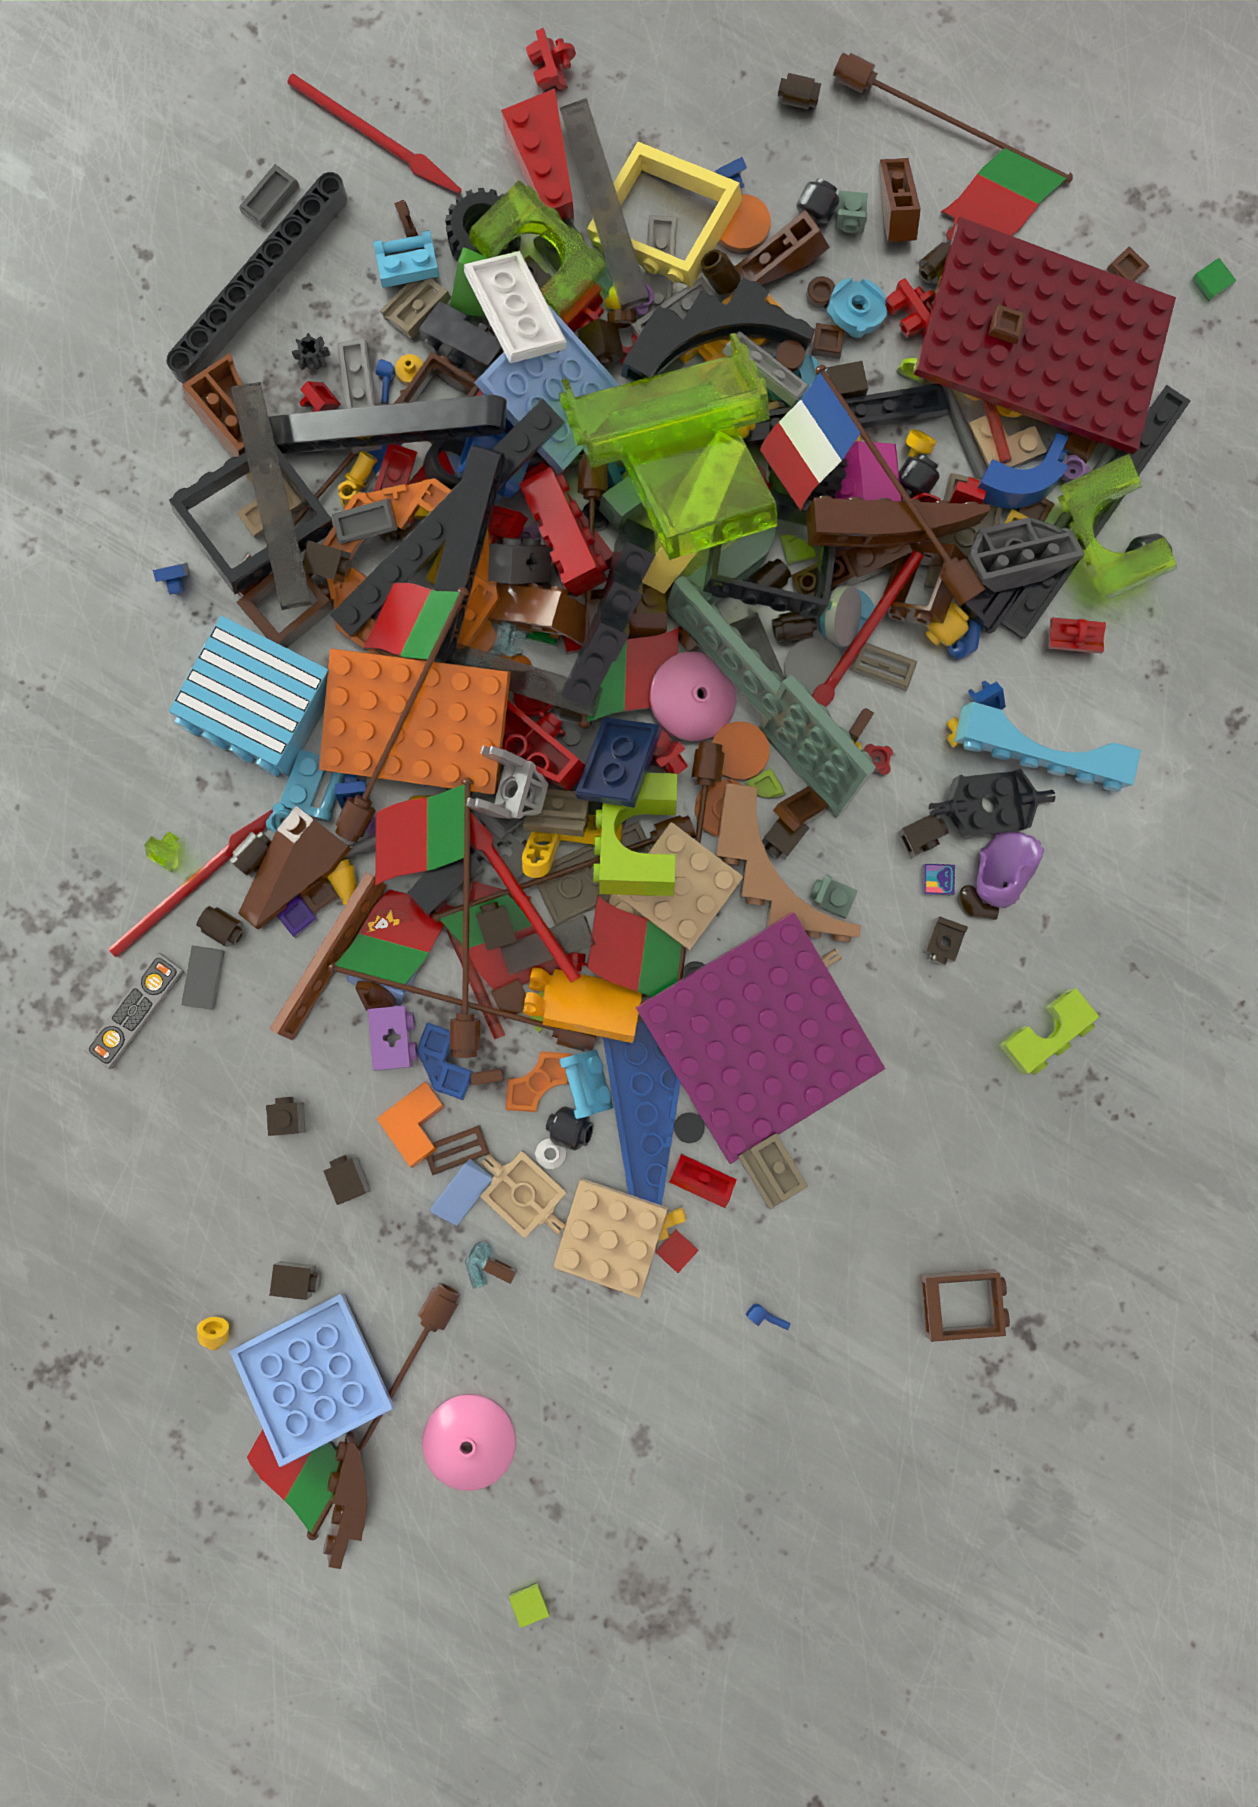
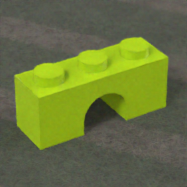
(1071, 1018)

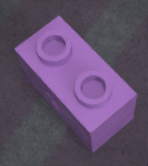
(381, 1024)

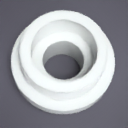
(543, 1161)

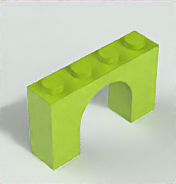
(628, 871)

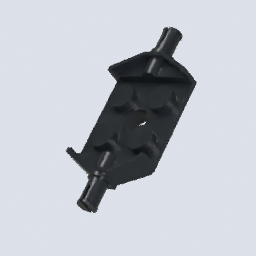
(1013, 801)

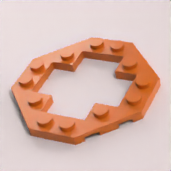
(405, 503)

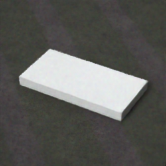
(515, 307)

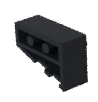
(459, 340)

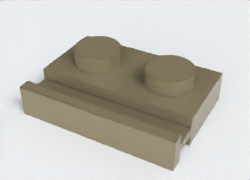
(414, 304)
(560, 814)
(773, 1171)

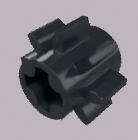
(311, 353)

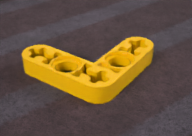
(547, 852)

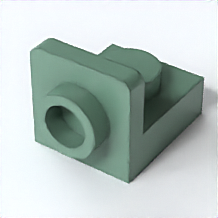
(851, 211)
(833, 896)

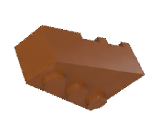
(213, 402)
(540, 610)

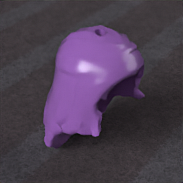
(1010, 860)

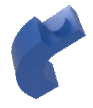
(1022, 488)

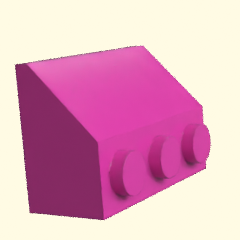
(866, 476)

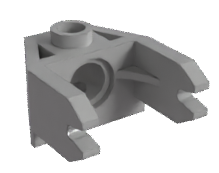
(512, 792)

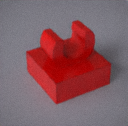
(319, 396)
(968, 492)

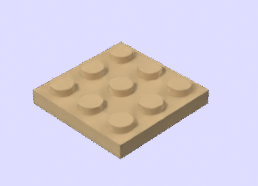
(700, 888)
(610, 1237)

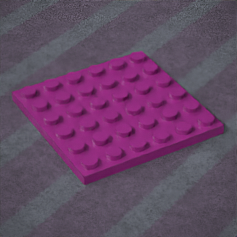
(760, 1037)

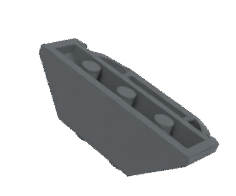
(1022, 553)

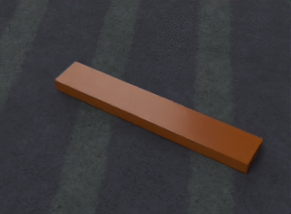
(331, 950)

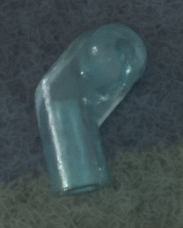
(475, 1264)

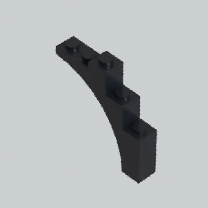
(709, 320)
(610, 626)
(444, 883)

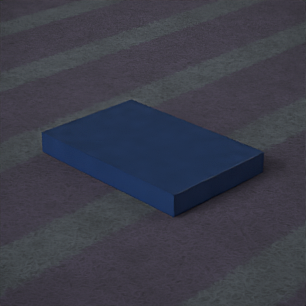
(618, 762)

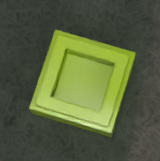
(529, 1605)

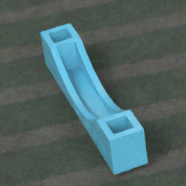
(990, 730)

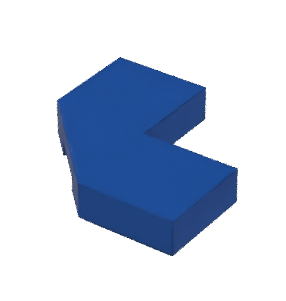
(433, 1053)

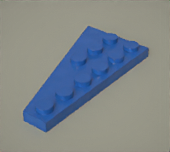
(645, 1110)

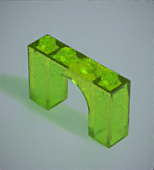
(524, 213)
(1085, 500)

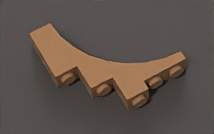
(741, 840)

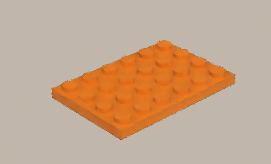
(442, 734)

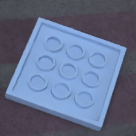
(540, 377)
(311, 1380)

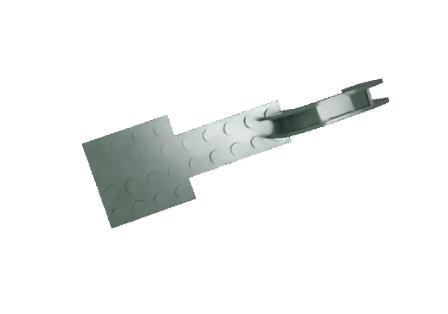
(791, 716)

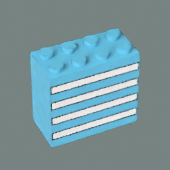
(252, 697)

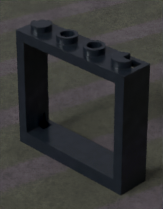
(259, 564)
(776, 598)

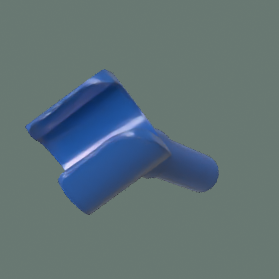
(387, 371)
(758, 1314)

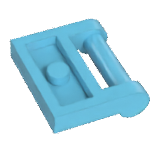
(406, 266)
(304, 786)
(587, 1083)

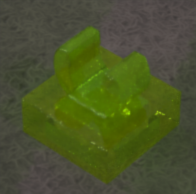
(163, 851)

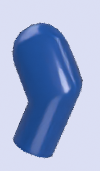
(967, 644)

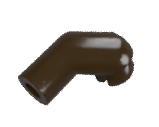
(973, 905)

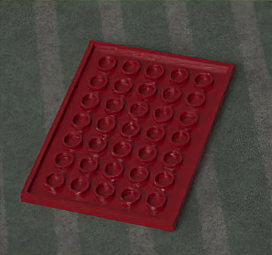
(1084, 344)

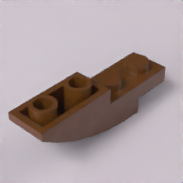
(853, 566)
(350, 1500)

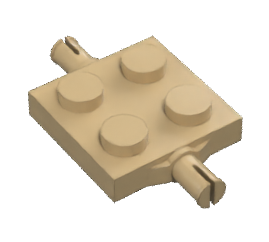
(523, 1194)

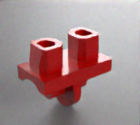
(545, 50)
(916, 305)
(585, 309)
(1076, 635)
(668, 755)

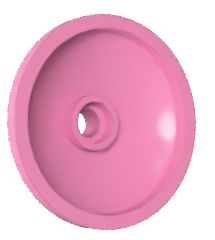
(676, 699)
(475, 1421)

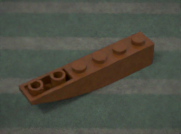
(884, 521)

